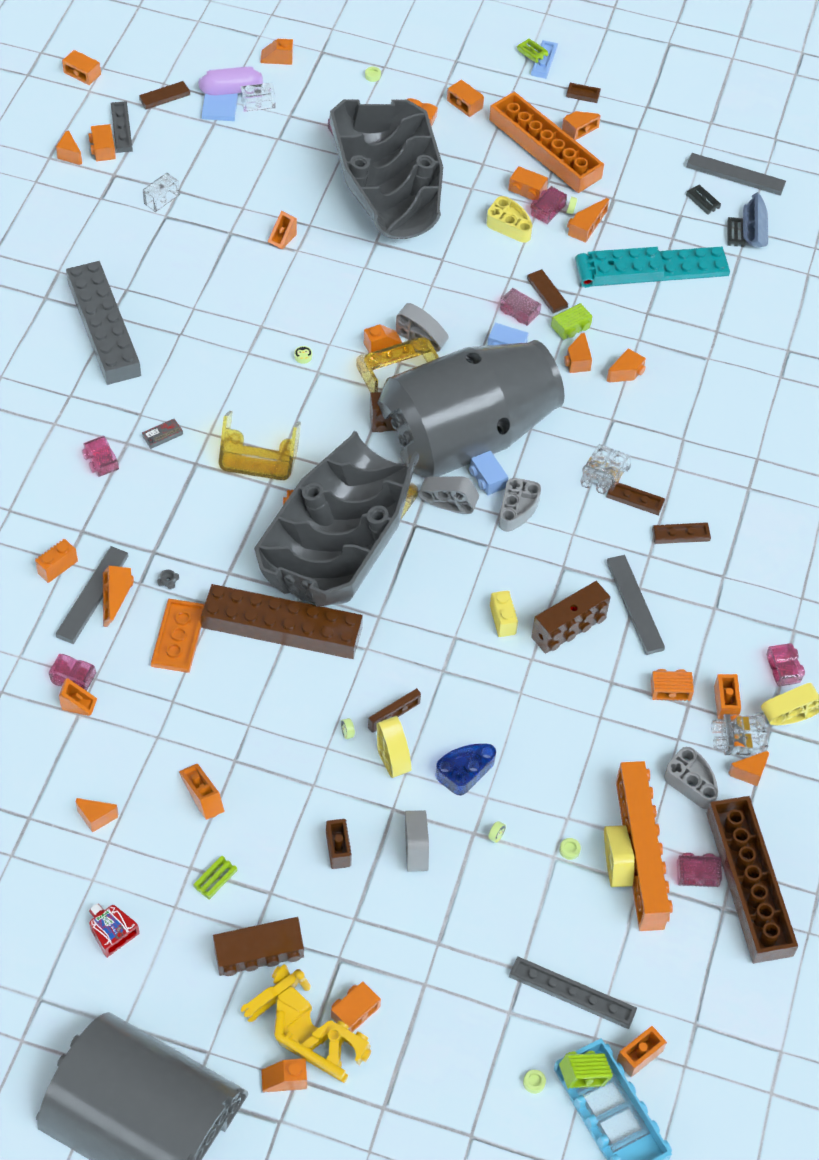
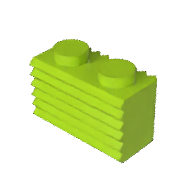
(571, 321)
(585, 1069)

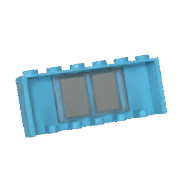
(616, 1115)

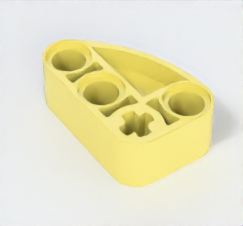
(509, 219)
(792, 705)
(393, 747)
(619, 856)

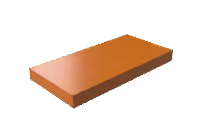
(178, 636)

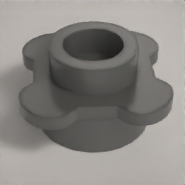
(168, 574)

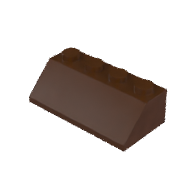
(258, 946)

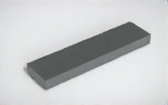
(121, 127)

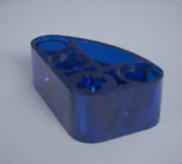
(458, 763)

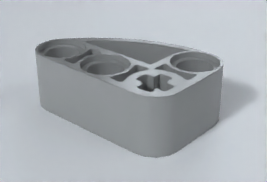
(416, 323)
(450, 493)
(518, 503)
(696, 771)
(417, 840)

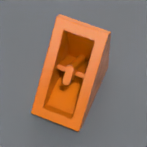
(68, 150)
(284, 230)
(76, 699)
(750, 768)
(96, 813)

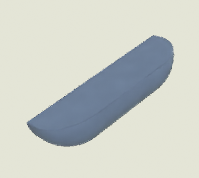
(755, 222)

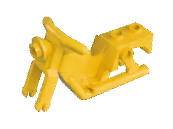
(294, 1026)

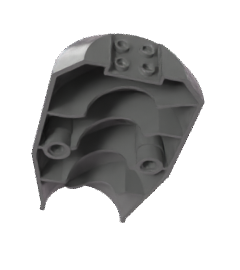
(390, 164)
(470, 403)
(335, 524)

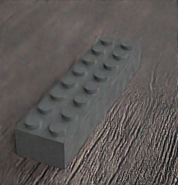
(103, 322)

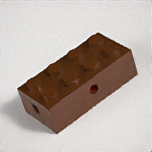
(570, 617)

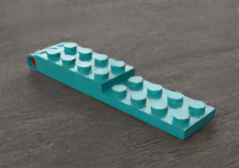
(649, 265)

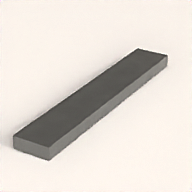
(736, 173)
(89, 598)
(635, 604)
(573, 992)

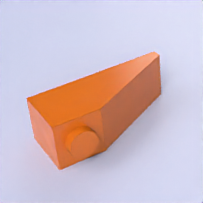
(587, 220)
(116, 586)
(202, 791)

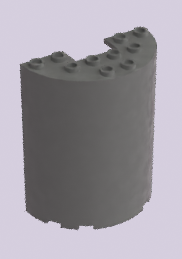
(135, 1097)

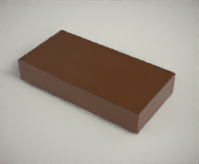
(583, 92)

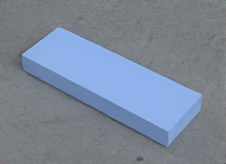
(542, 68)

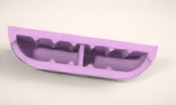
(229, 80)

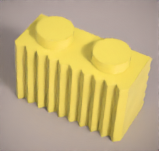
(503, 613)

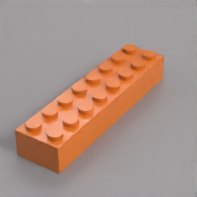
(546, 142)
(639, 816)

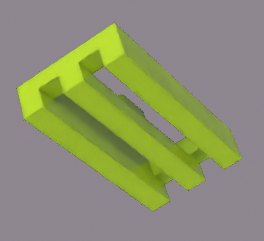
(530, 52)
(226, 864)

